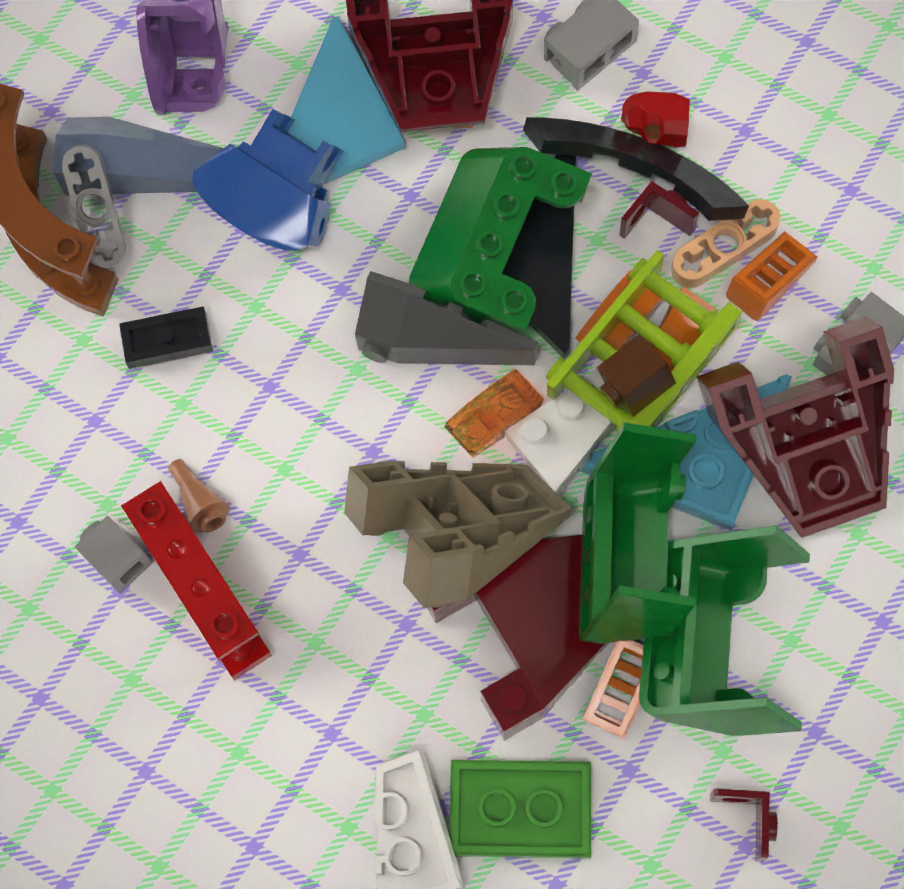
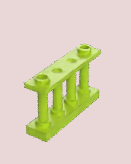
(686, 359)

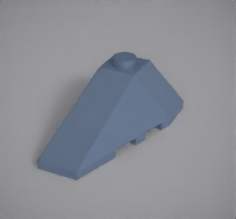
(132, 155)

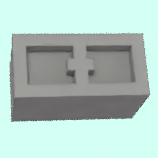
(590, 39)

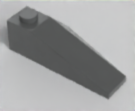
(410, 330)

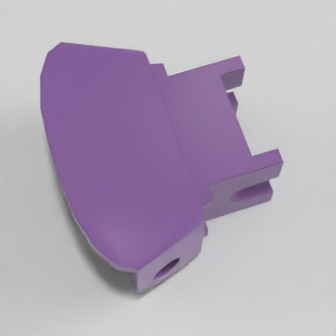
(182, 30)

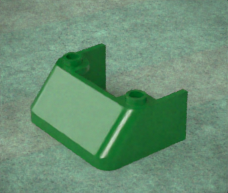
(627, 537)
(688, 670)

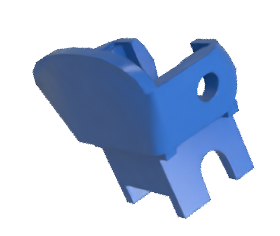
(271, 186)

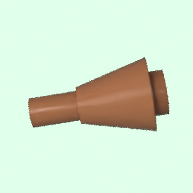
(203, 506)

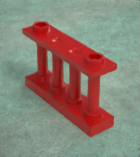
(196, 580)

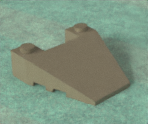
(457, 521)

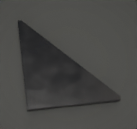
(545, 264)

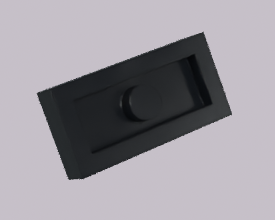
(166, 337)

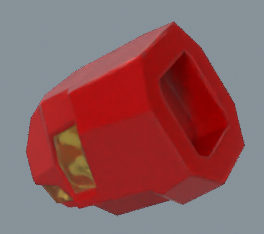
(658, 117)

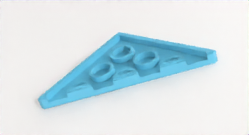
(344, 107)
(712, 468)

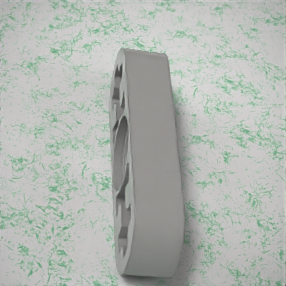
(97, 171)

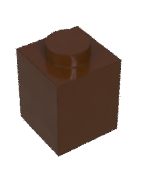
(635, 376)

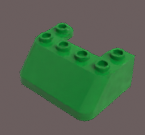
(480, 226)

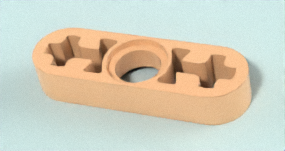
(735, 228)

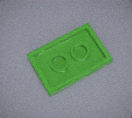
(520, 809)

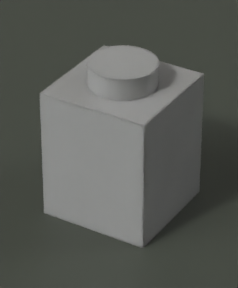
(112, 553)

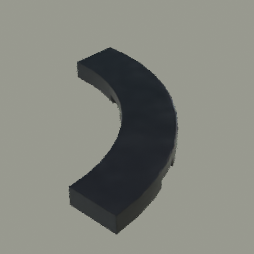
(691, 180)

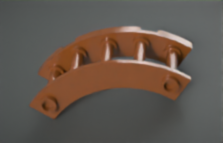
(45, 244)

